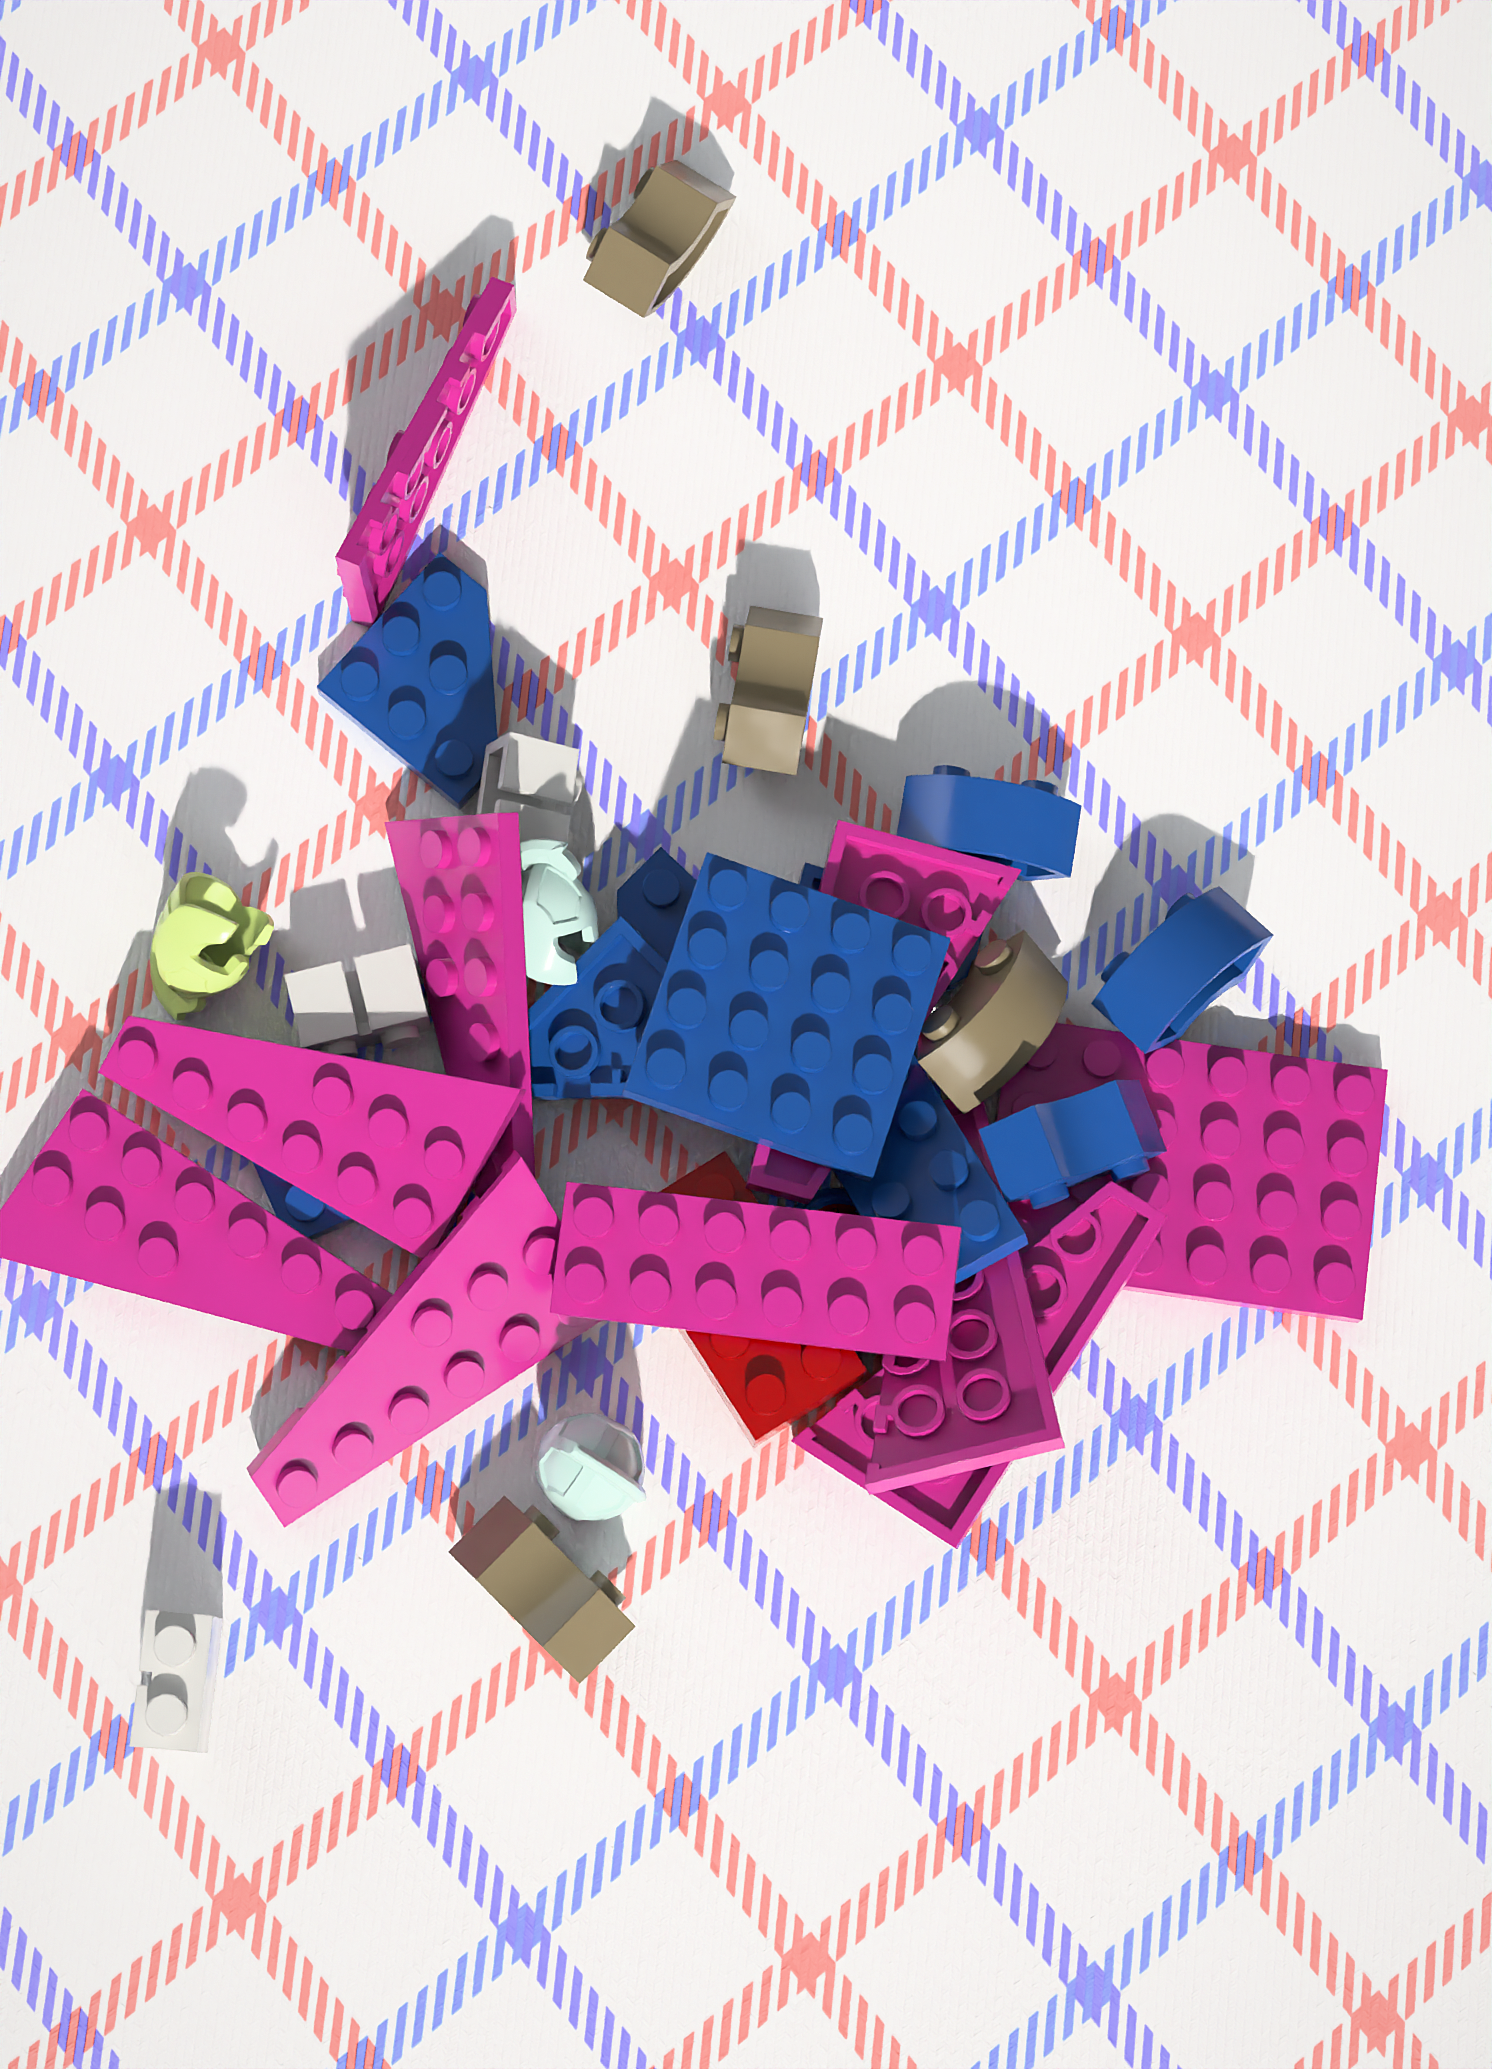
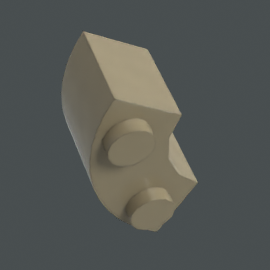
(658, 237)
(771, 690)
(992, 1021)
(543, 1588)

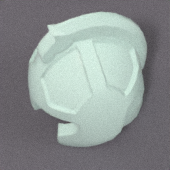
(554, 911)
(591, 1467)

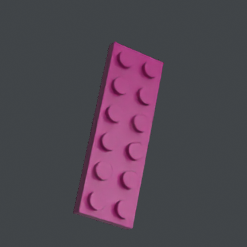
(756, 1271)

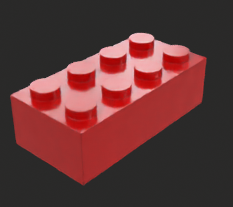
(762, 1380)

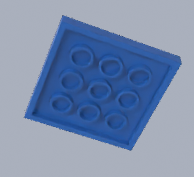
(787, 1017)

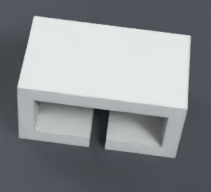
(535, 781)
(362, 1006)
(183, 1662)

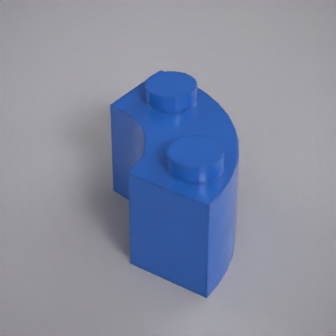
(993, 820)
(1180, 968)
(1073, 1143)

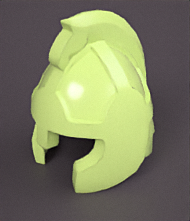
(203, 943)

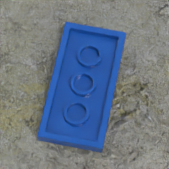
(937, 1179)

